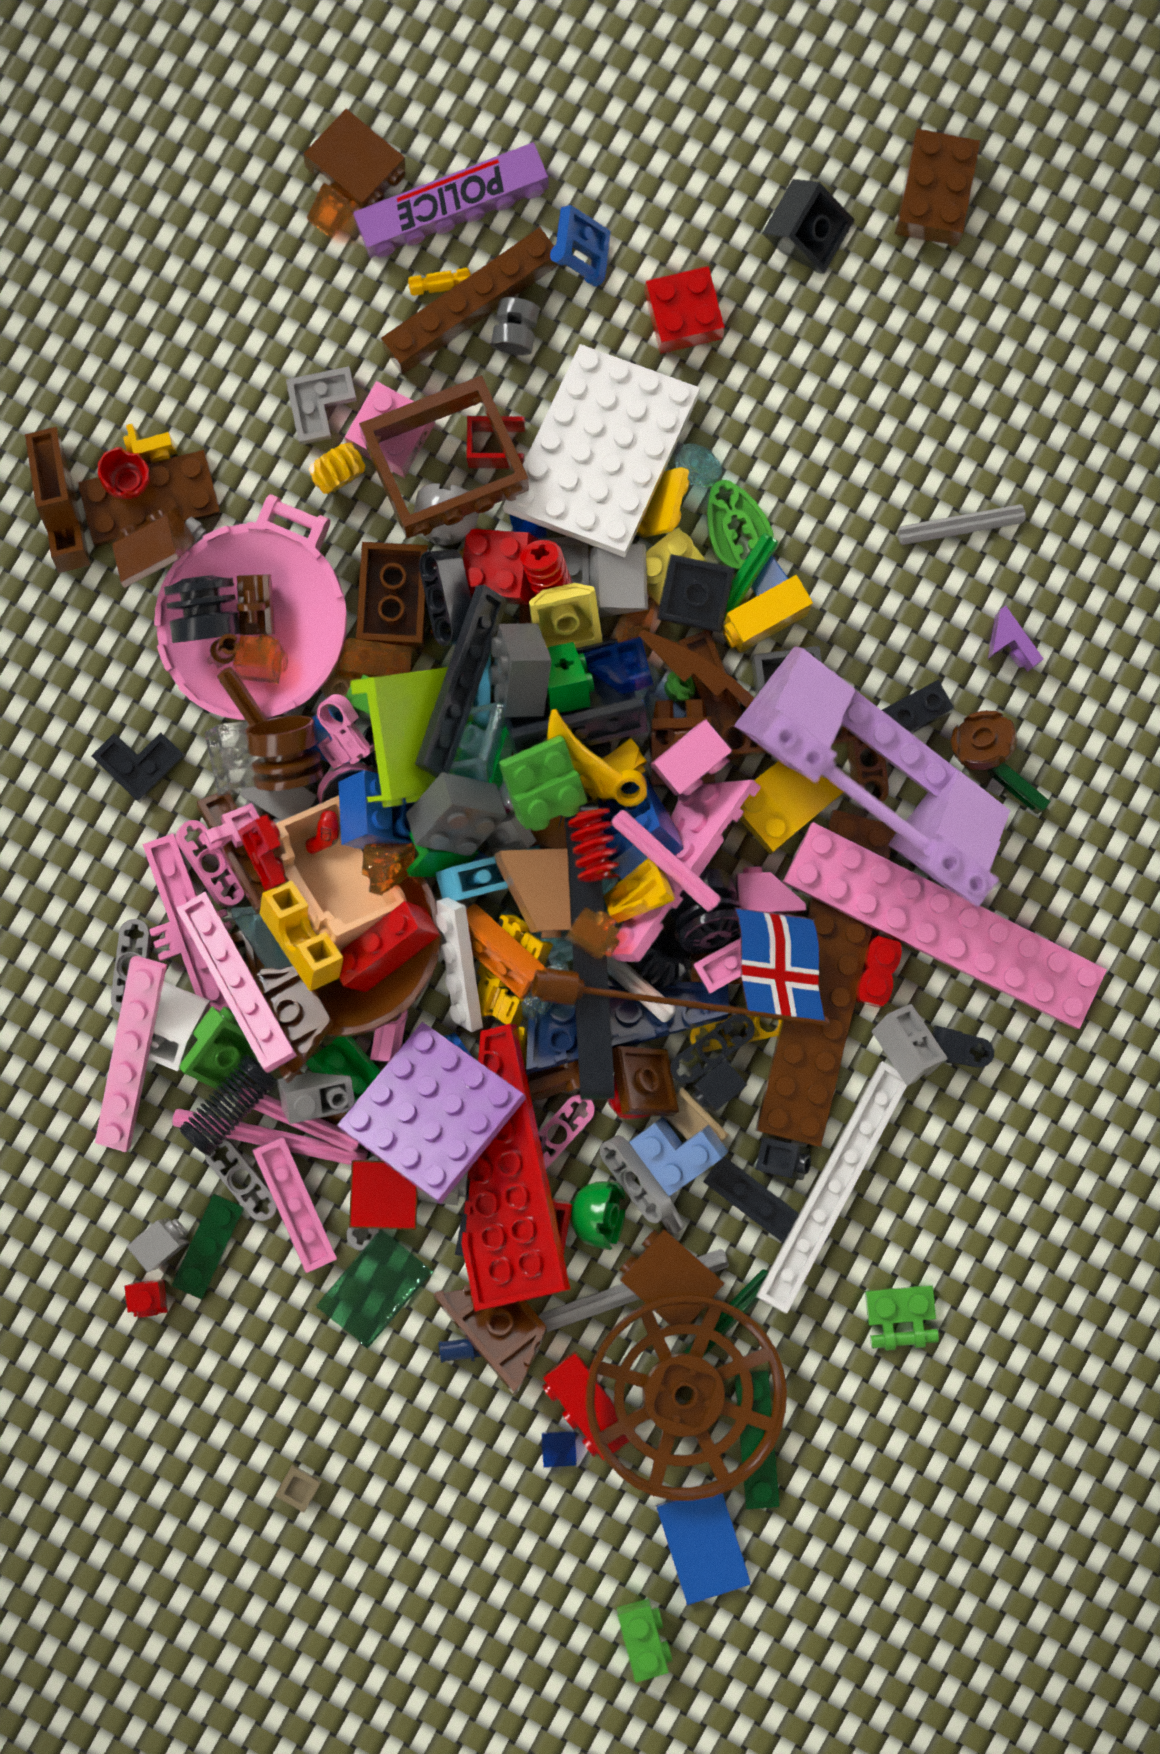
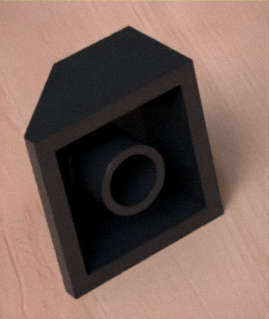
(808, 224)

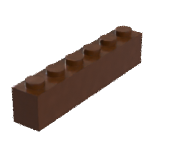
(469, 301)

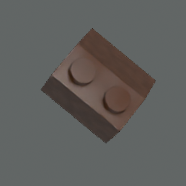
(151, 545)

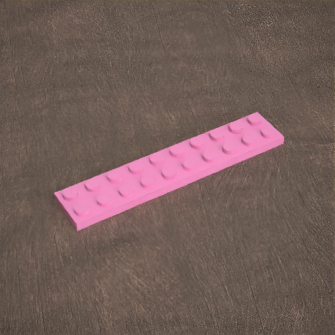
(944, 926)

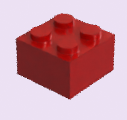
(684, 309)
(494, 560)

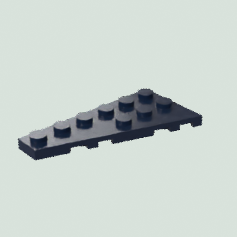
(554, 1034)

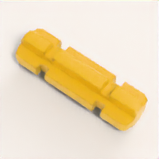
(437, 281)

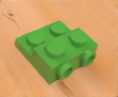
(543, 784)
(217, 1050)

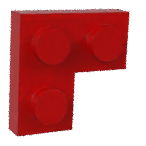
(259, 840)

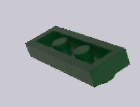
(208, 1246)

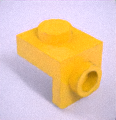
(151, 448)

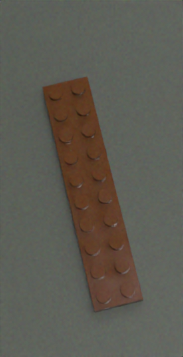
(804, 1054)

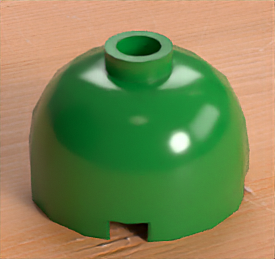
(597, 1214)

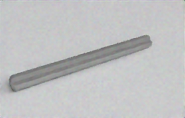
(612, 1298)

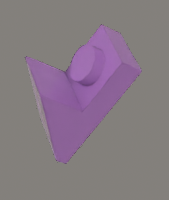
(1009, 633)

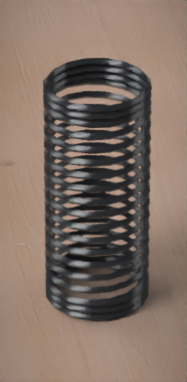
(255, 1072)

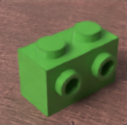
(641, 1636)

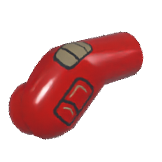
(326, 835)

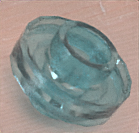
(701, 463)

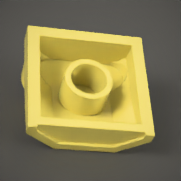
(657, 559)
(567, 615)

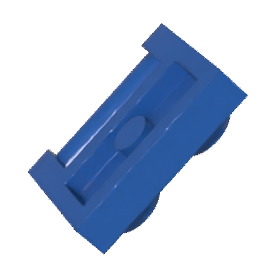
(586, 236)

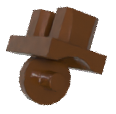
(255, 604)

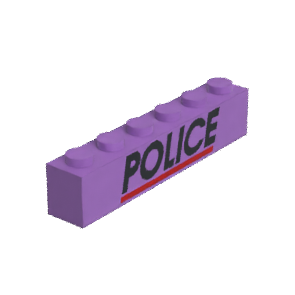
(451, 200)

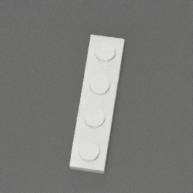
(459, 964)

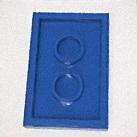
(703, 1547)

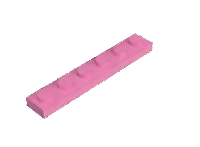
(236, 982)
(130, 1053)

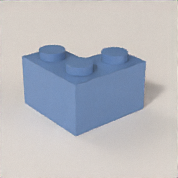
(673, 1161)

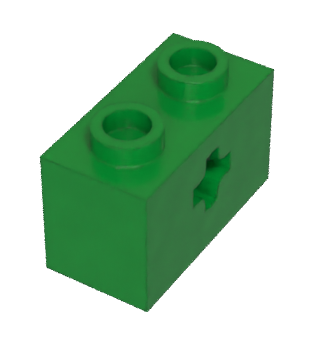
(568, 679)

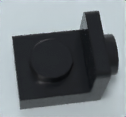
(783, 1159)

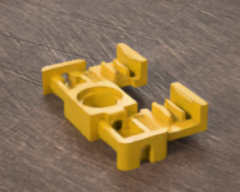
(493, 998)

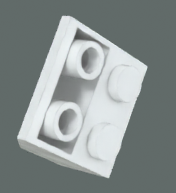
(174, 1026)

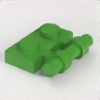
(897, 1306)

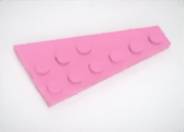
(700, 823)

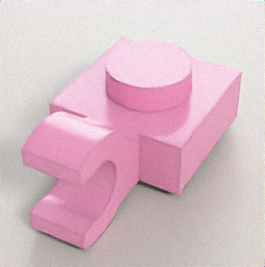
(231, 821)

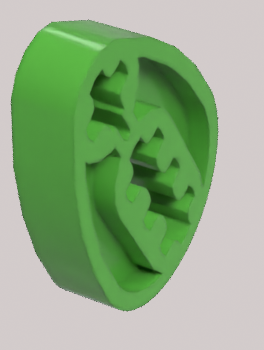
(719, 518)

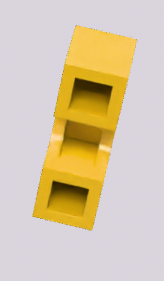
(311, 954)

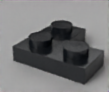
(139, 772)

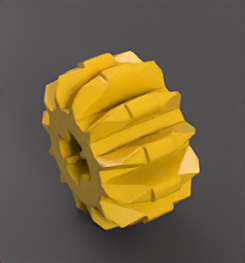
(337, 468)

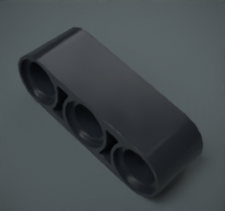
(445, 593)

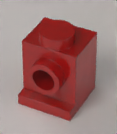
(146, 1298)

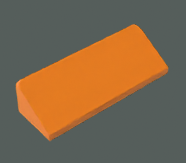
(501, 952)

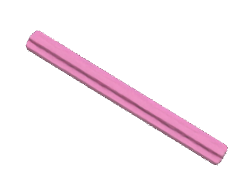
(295, 1143)

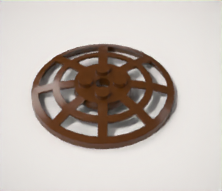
(702, 1408)

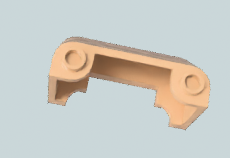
(331, 879)

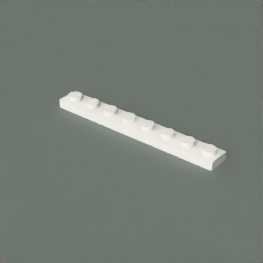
(832, 1188)

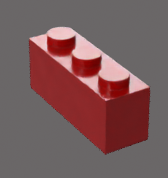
(386, 946)
(568, 1385)

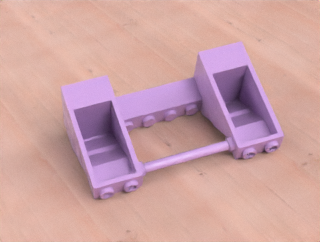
(952, 828)

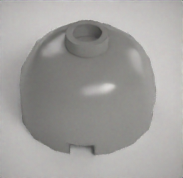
(445, 535)

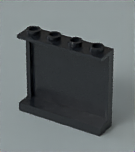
(608, 718)

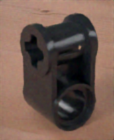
(957, 1047)

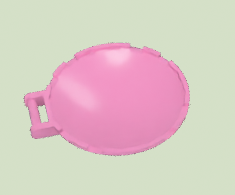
(306, 609)

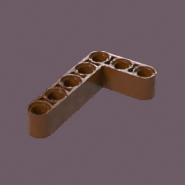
(859, 773)

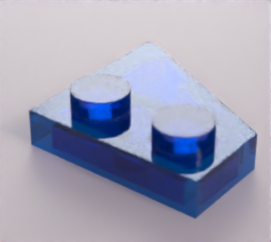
(621, 665)

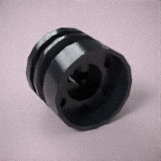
(202, 609)
(706, 930)

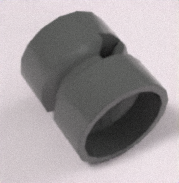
(515, 321)

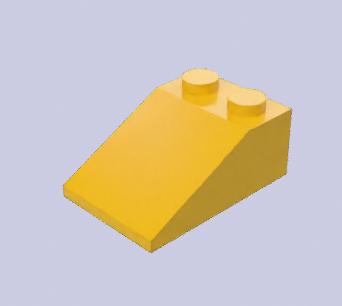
(785, 804)

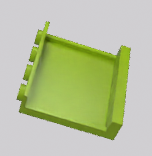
(399, 719)

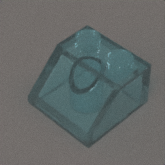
(480, 743)

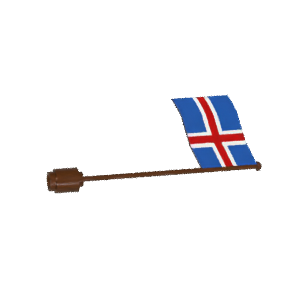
(776, 973)

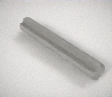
(961, 524)

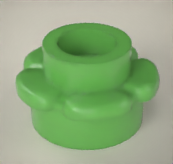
(677, 689)

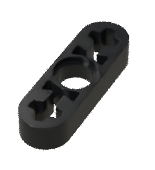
(696, 1070)

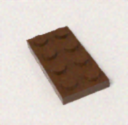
(174, 482)

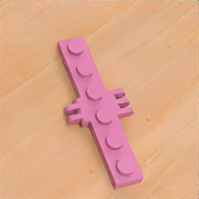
(175, 890)

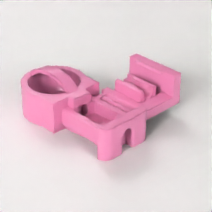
(347, 739)

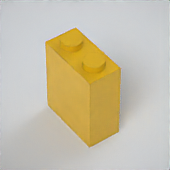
(766, 614)

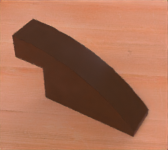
(56, 500)

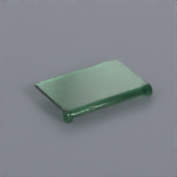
(374, 1288)

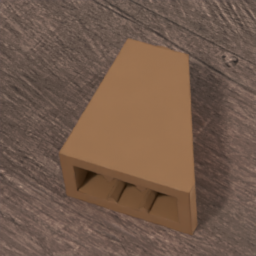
(539, 888)

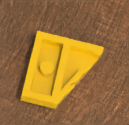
(639, 892)

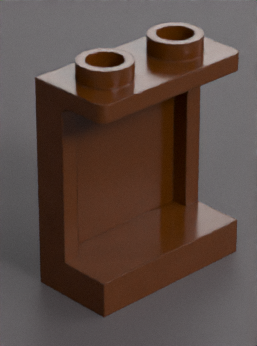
(356, 160)
(666, 1271)

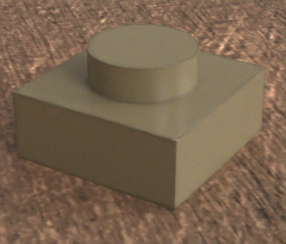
(298, 1488)

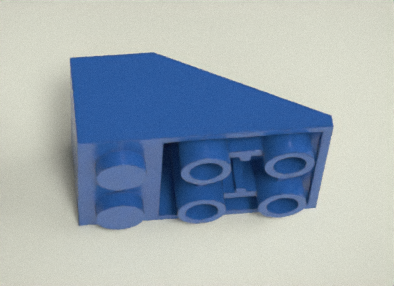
(649, 815)
(368, 821)

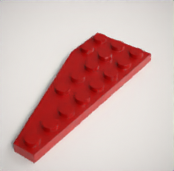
(511, 1221)

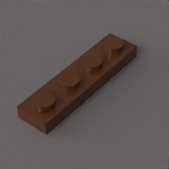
(722, 708)
(211, 810)

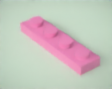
(294, 1204)

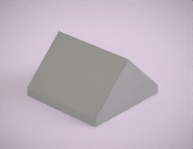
(619, 580)

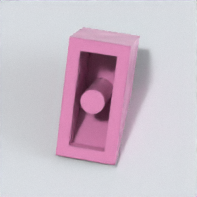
(766, 893)

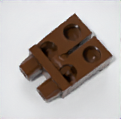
(667, 730)

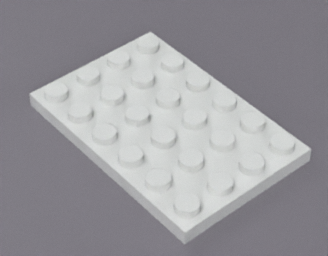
(603, 450)

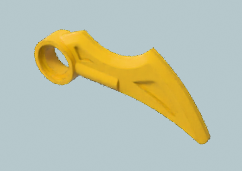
(603, 777)

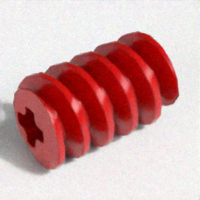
(544, 566)
(593, 845)

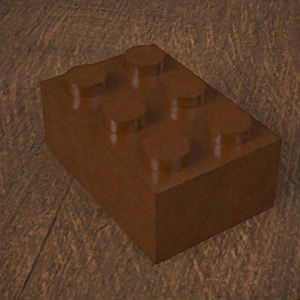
(937, 187)
(391, 595)

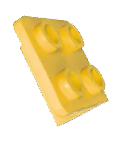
(664, 509)

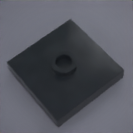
(695, 593)

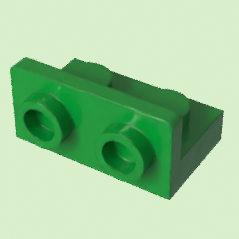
(346, 1059)

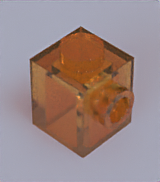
(260, 659)
(594, 933)

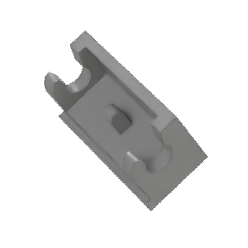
(909, 1044)

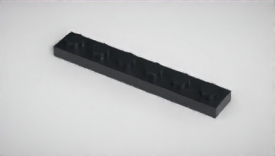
(461, 681)

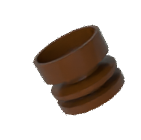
(284, 753)

